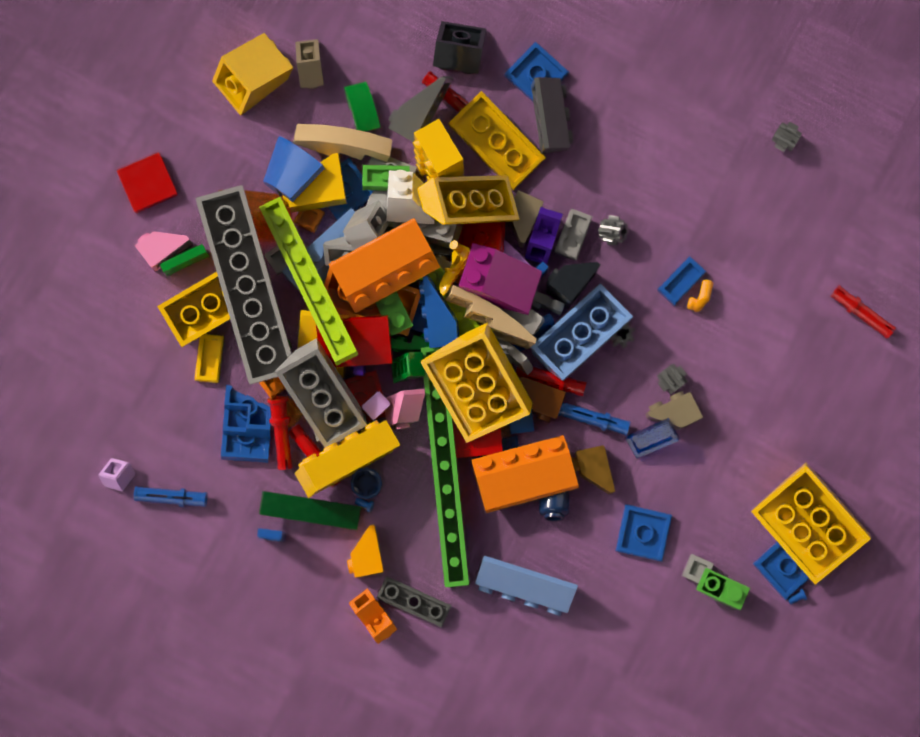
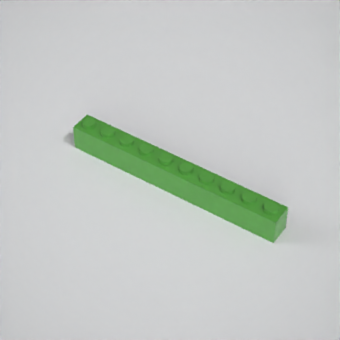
(446, 485)

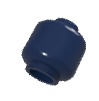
(555, 506)

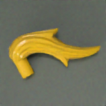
(459, 259)

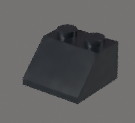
(459, 47)
(570, 281)

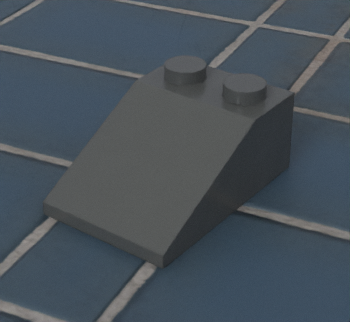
(420, 109)

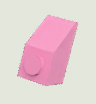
(161, 247)
(404, 408)

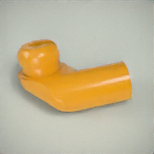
(703, 298)

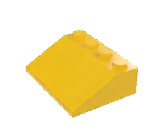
(477, 383)
(811, 523)

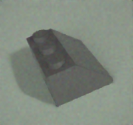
(551, 115)

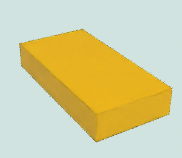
(209, 358)

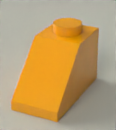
(366, 555)

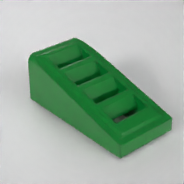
(407, 367)

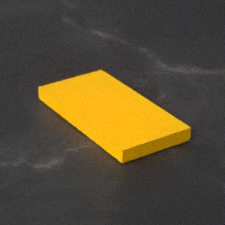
(496, 140)

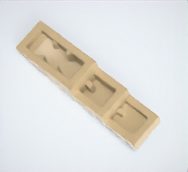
(342, 140)
(482, 311)

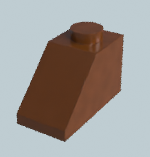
(545, 399)

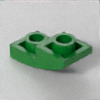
(362, 106)
(400, 344)

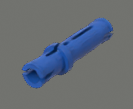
(594, 418)
(199, 498)

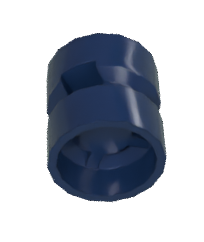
(366, 483)

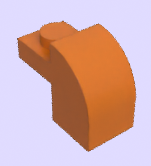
(373, 616)

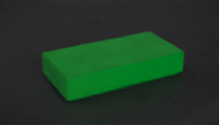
(184, 260)

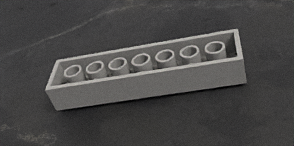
(245, 282)

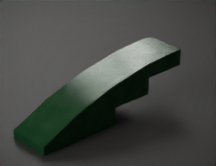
(309, 510)

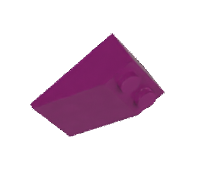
(500, 279)

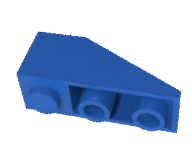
(440, 318)

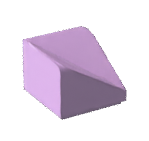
(375, 405)
(116, 474)

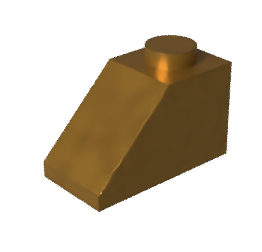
(594, 467)

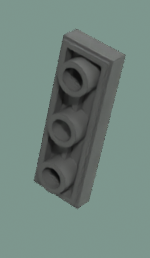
(428, 608)

